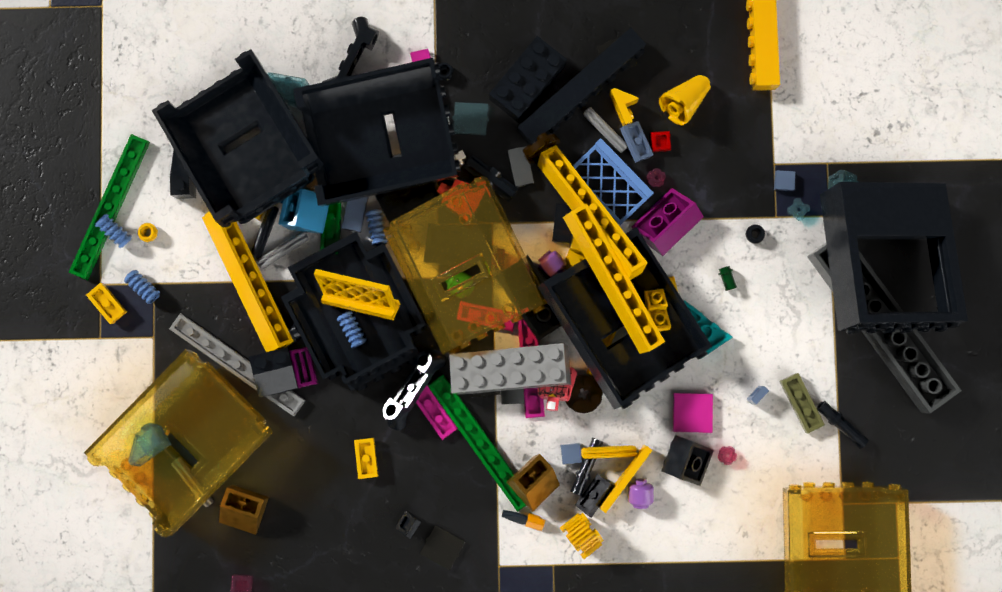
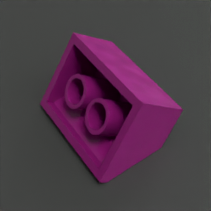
(668, 221)

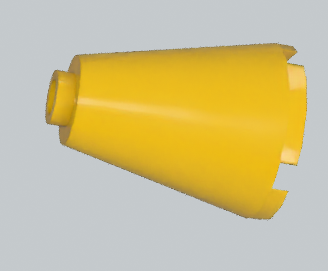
(684, 99)

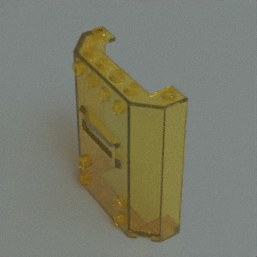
(451, 236)
(205, 417)
(846, 512)

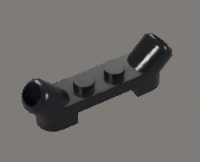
(365, 38)
(425, 366)

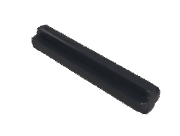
(264, 232)

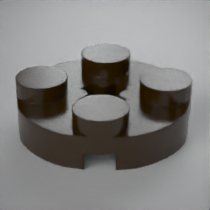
(543, 143)
(593, 399)

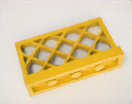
(357, 295)

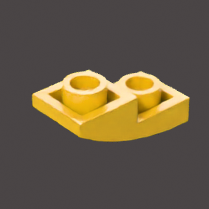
(657, 307)

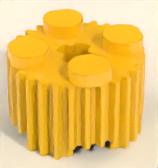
(581, 535)

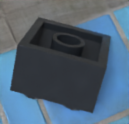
(273, 372)
(687, 460)

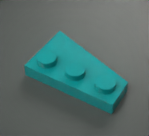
(714, 334)

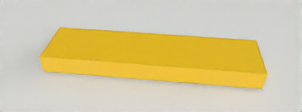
(625, 477)

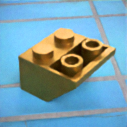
(534, 481)
(242, 509)

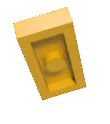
(106, 303)
(366, 458)

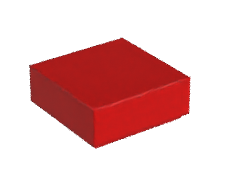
(660, 141)

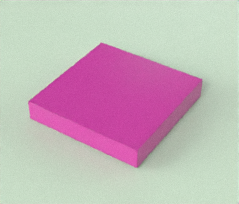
(692, 412)

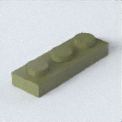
(802, 403)

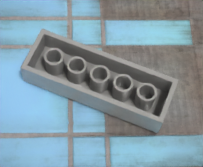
(510, 369)

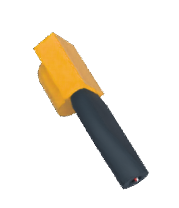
(532, 521)

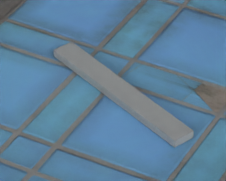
(230, 360)

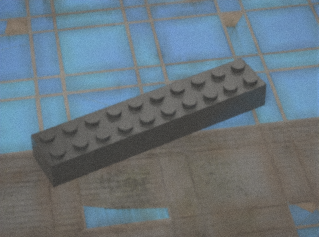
(903, 353)

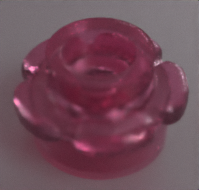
(656, 182)
(727, 450)

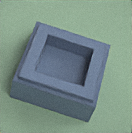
(784, 180)
(757, 394)
(571, 453)

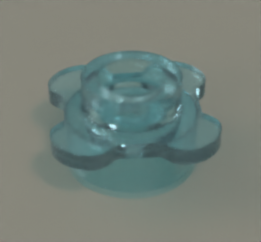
(799, 215)

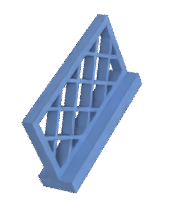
(623, 170)

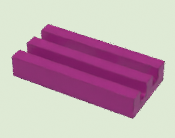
(296, 370)

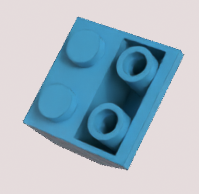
(302, 212)

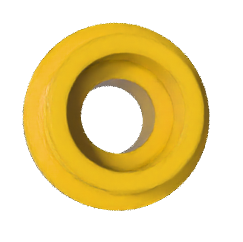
(142, 232)

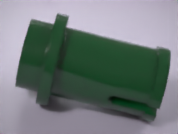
(727, 278)

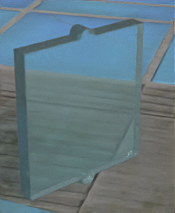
(470, 118)

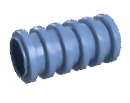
(376, 226)
(113, 231)
(141, 286)
(351, 329)

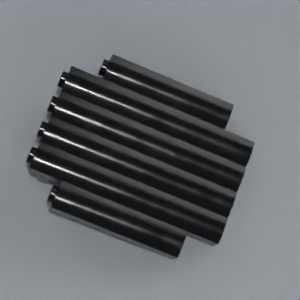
(388, 341)

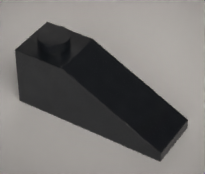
(180, 182)

